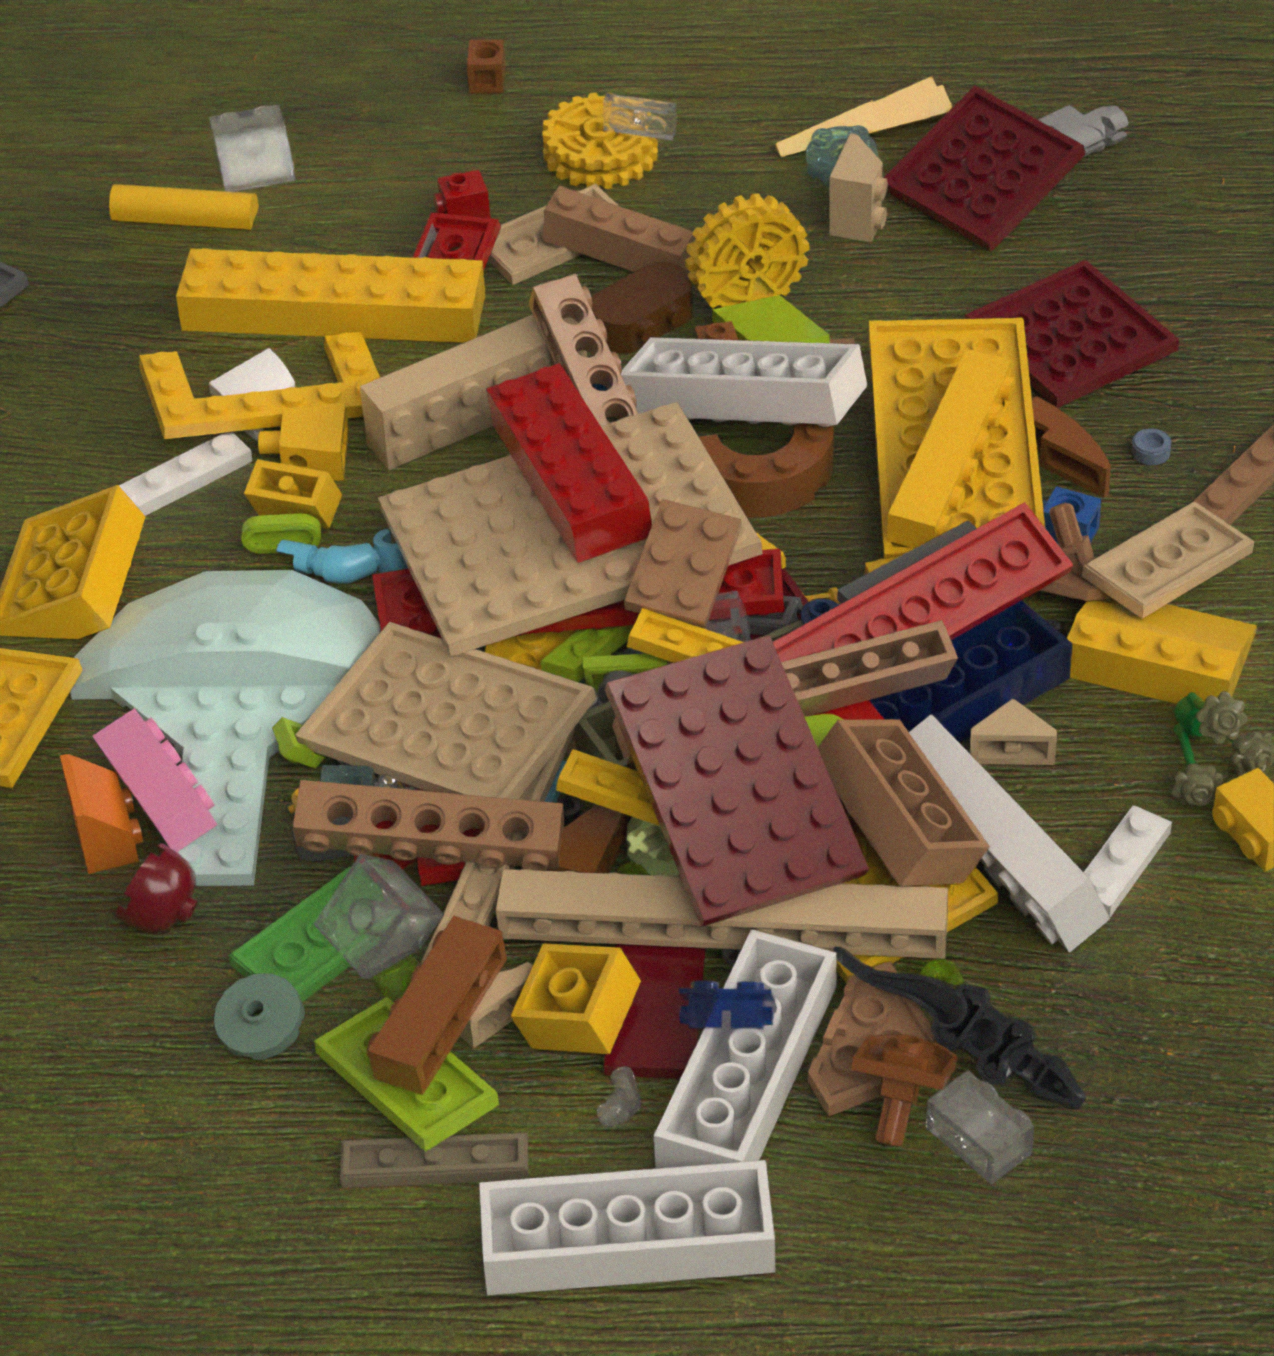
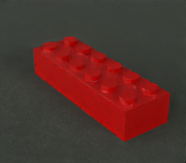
(569, 462)

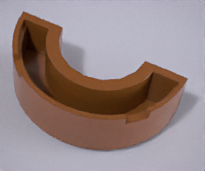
(779, 479)

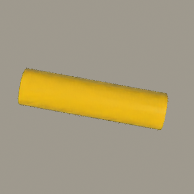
(183, 206)

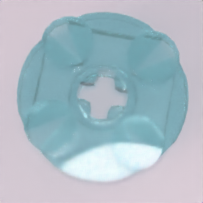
(828, 144)

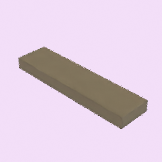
(451, 1161)

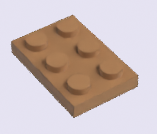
(683, 563)

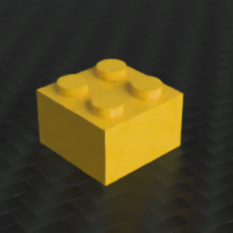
(576, 998)

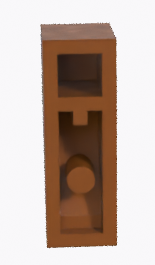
(593, 841)

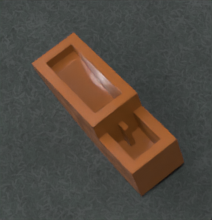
(1069, 449)

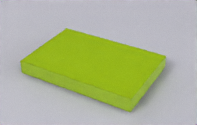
(770, 320)

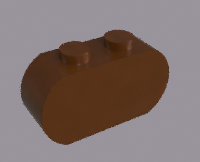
(644, 305)

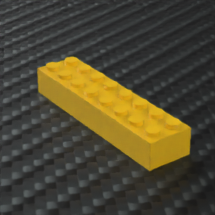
(331, 295)

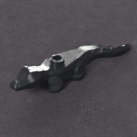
(970, 1024)

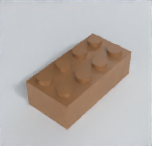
(901, 803)

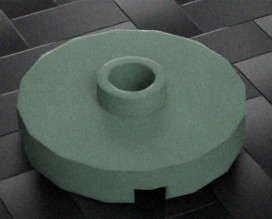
(266, 1033)

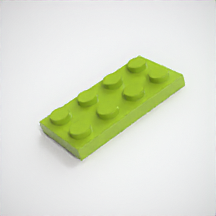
(449, 1103)

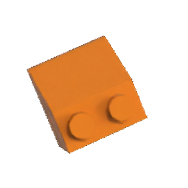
(101, 815)

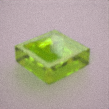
(396, 978)

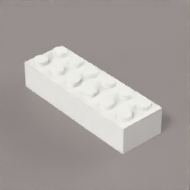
(748, 379)
(1020, 852)
(745, 1075)
(626, 1227)

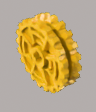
(588, 154)
(747, 252)

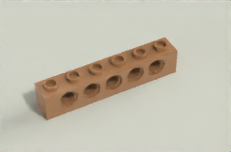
(569, 299)
(411, 809)

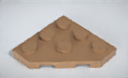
(861, 1014)

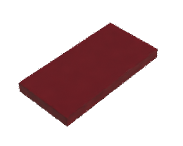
(651, 1034)

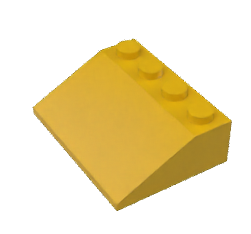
(70, 567)
(1161, 654)

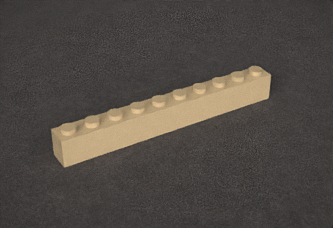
(659, 913)

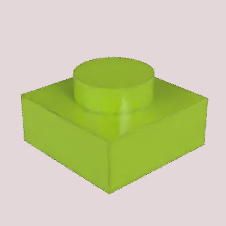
(291, 749)

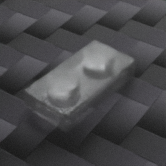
(639, 116)

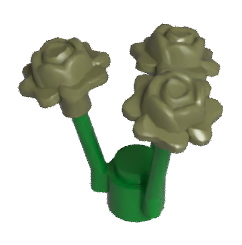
(1220, 720)

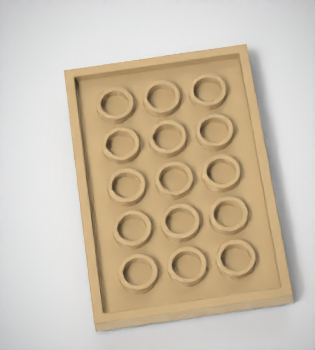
(445, 719)

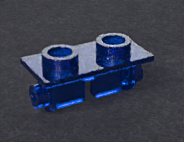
(744, 1003)

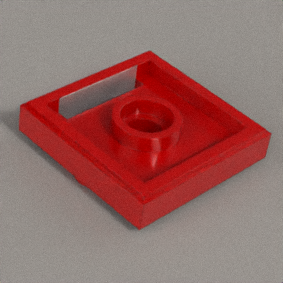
(472, 234)

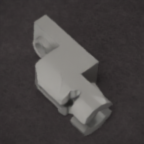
(1093, 129)

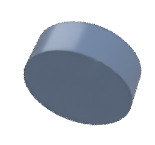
(1151, 447)

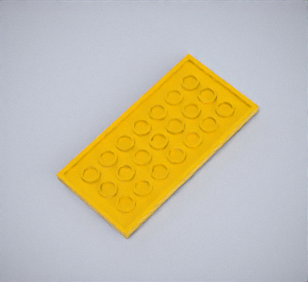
(909, 377)

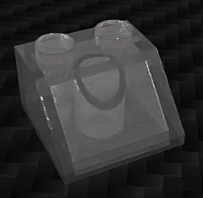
(252, 148)
(377, 916)

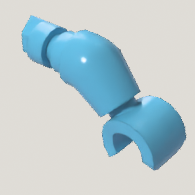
(346, 563)

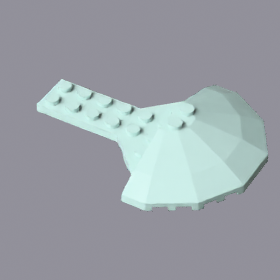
(216, 673)

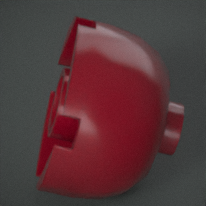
(160, 892)

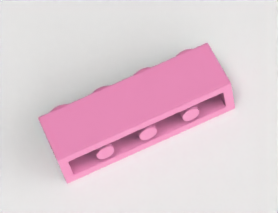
(155, 779)

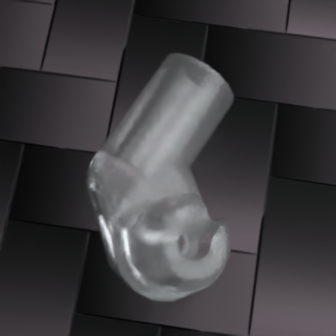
(623, 1102)

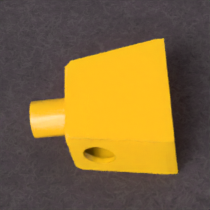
(311, 438)

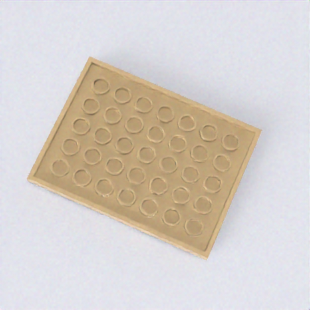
(496, 560)

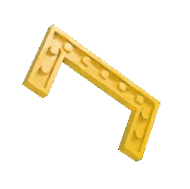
(184, 416)
(614, 784)

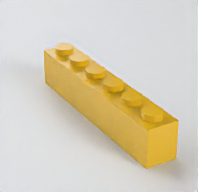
(950, 449)

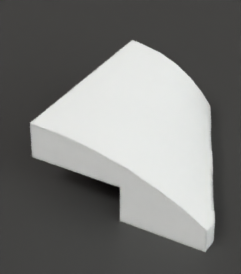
(258, 374)

